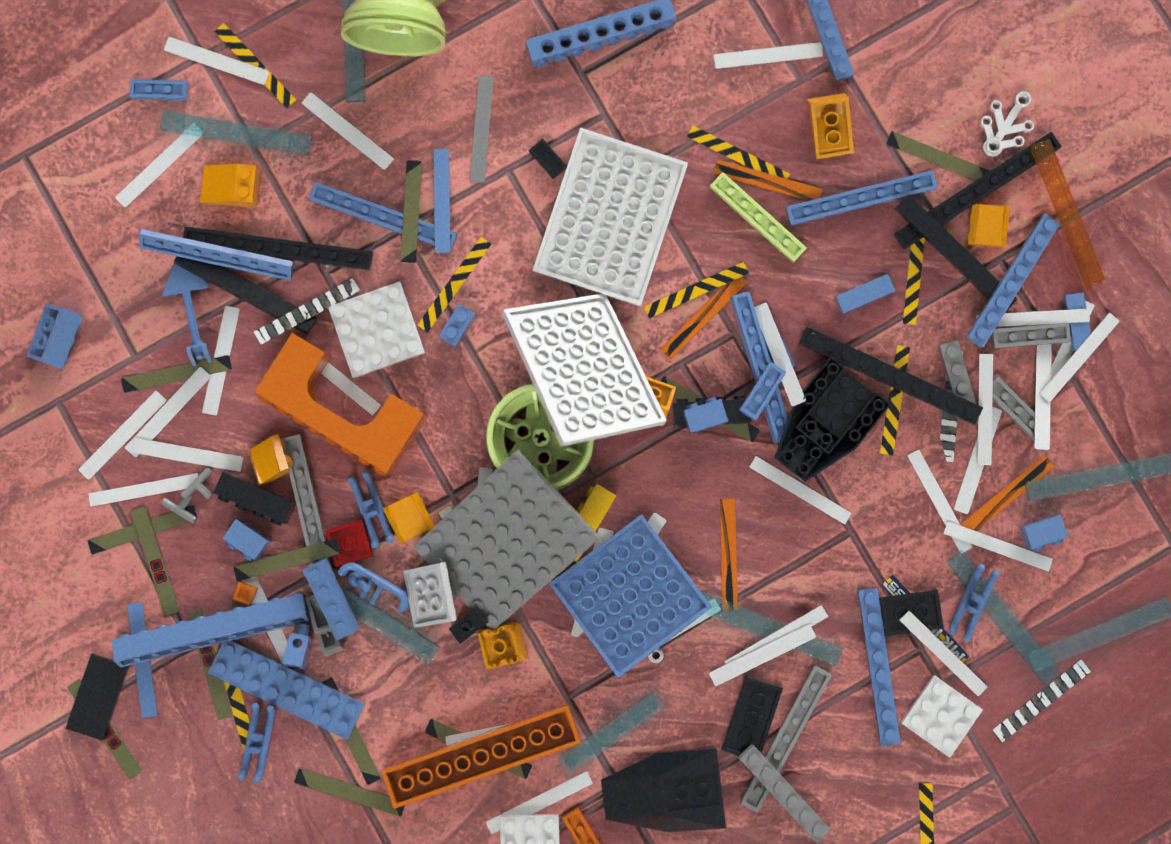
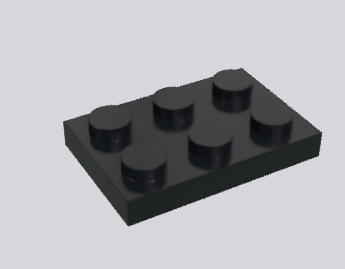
(922, 605)

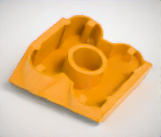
(988, 225)
(269, 460)
(408, 517)
(502, 645)

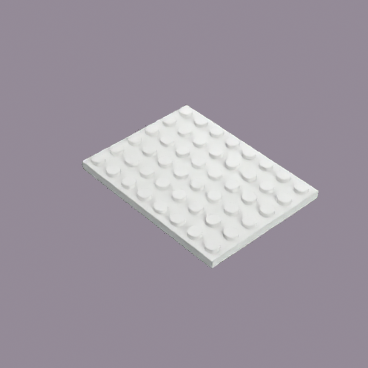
(610, 217)
(583, 368)

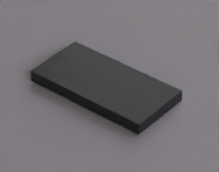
(97, 697)
(752, 716)

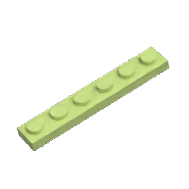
(758, 217)

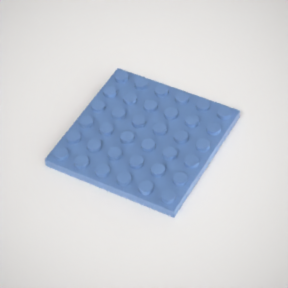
(630, 596)

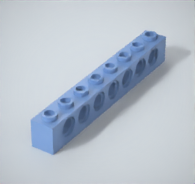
(607, 23)

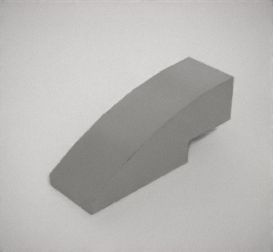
(322, 629)

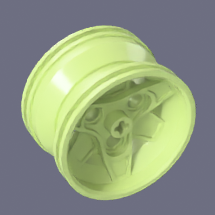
(395, 27)
(538, 424)

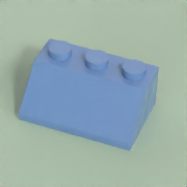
(54, 335)

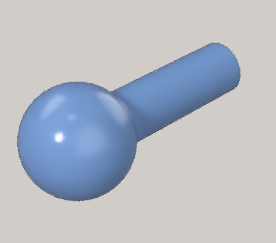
(356, 580)

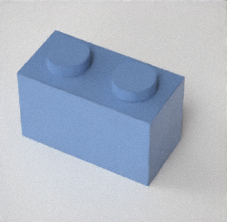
(457, 326)
(705, 415)
(1044, 532)
(246, 539)

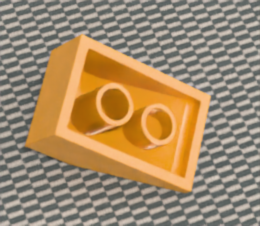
(831, 125)
(230, 185)

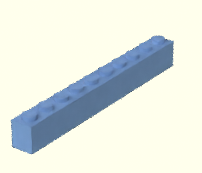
(210, 630)

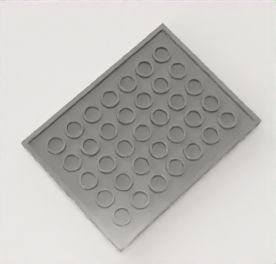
(507, 540)

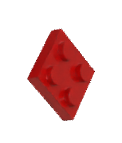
(352, 542)

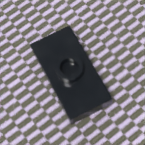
(547, 159)
(468, 625)

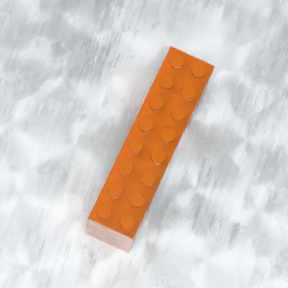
(291, 388)

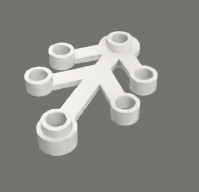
(1004, 127)

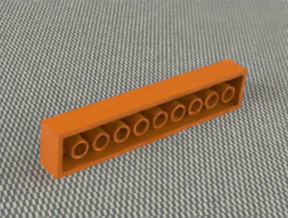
(481, 756)

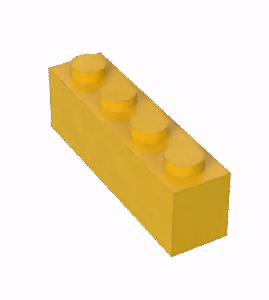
(595, 507)

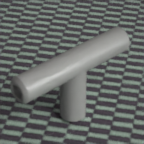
(197, 484)
(180, 509)

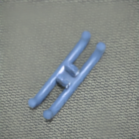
(371, 509)
(380, 581)
(973, 602)
(257, 743)

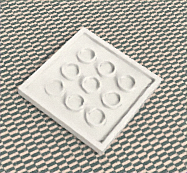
(376, 330)

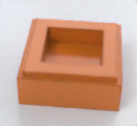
(245, 593)

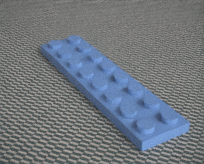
(286, 688)

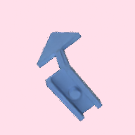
(183, 282)

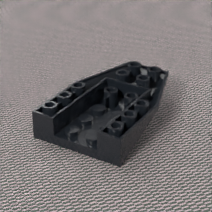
(829, 422)
(668, 792)

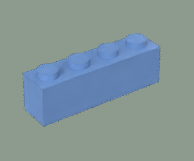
(331, 599)

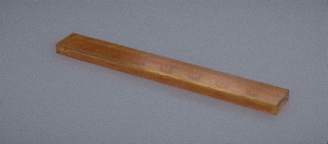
(1067, 213)

